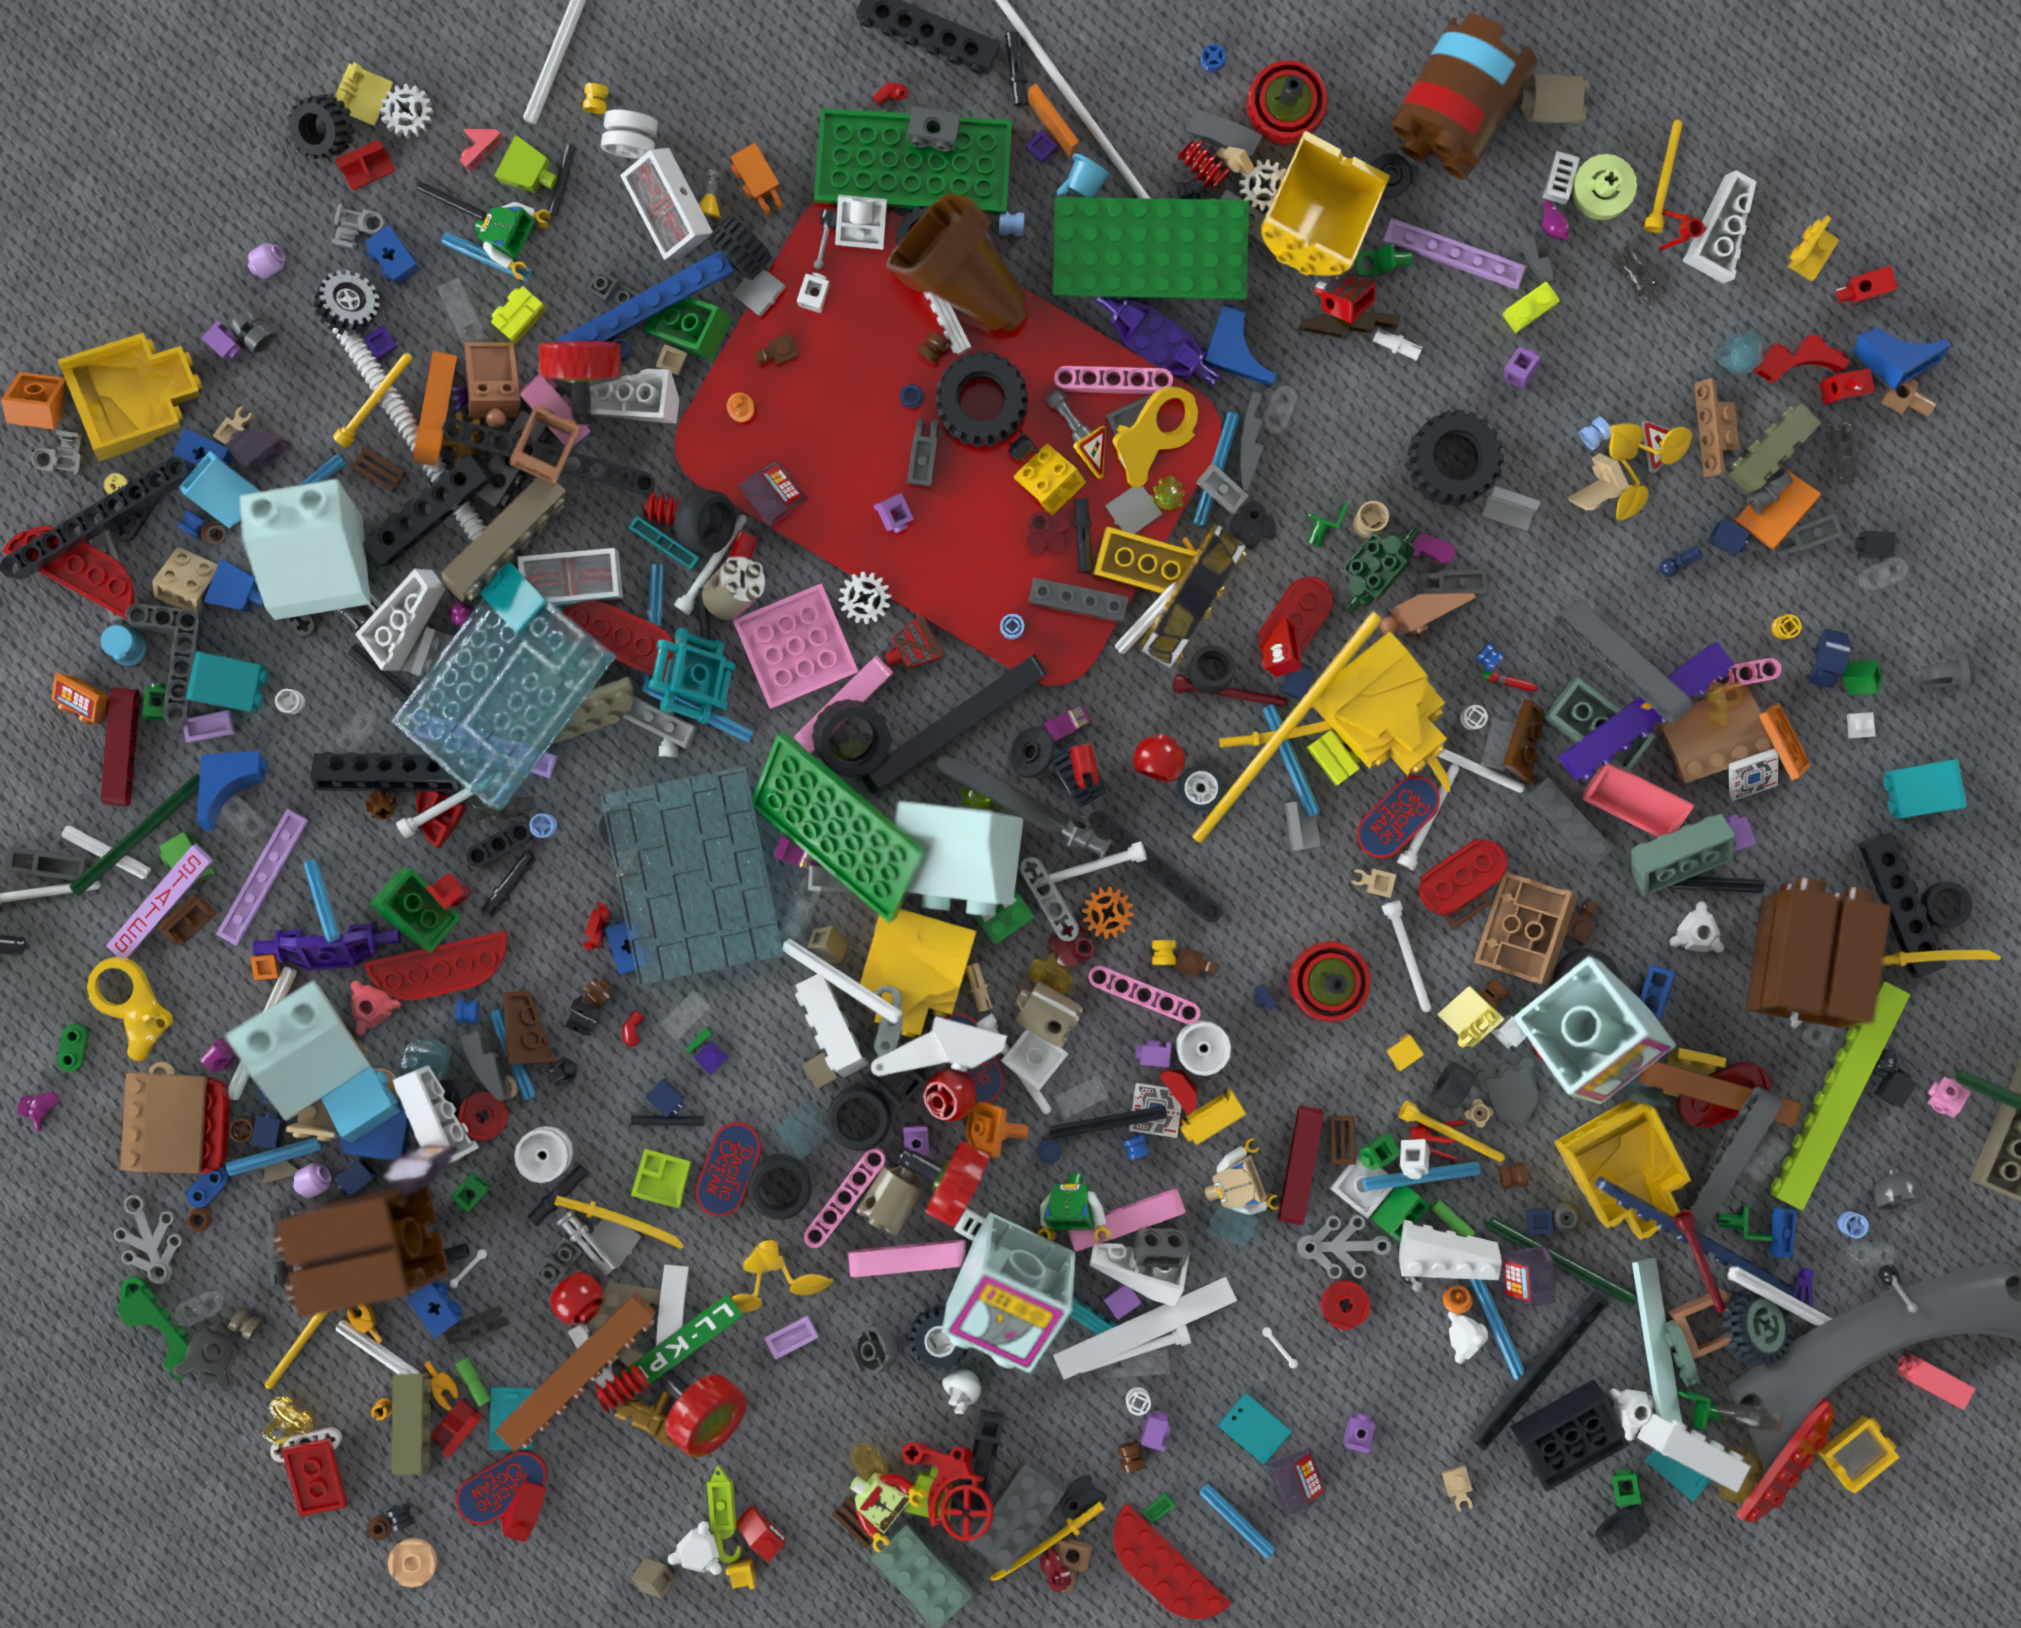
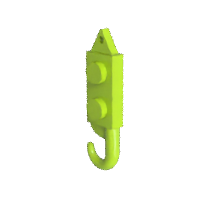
(722, 1512)

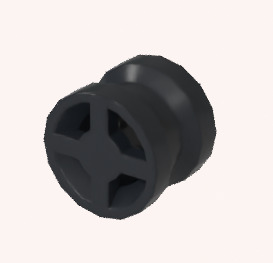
(1188, 190)
(400, 1517)

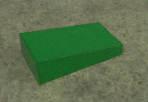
(705, 1033)
(1159, 1507)

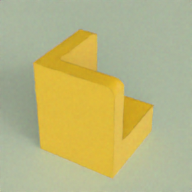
(1404, 1052)
(742, 1573)

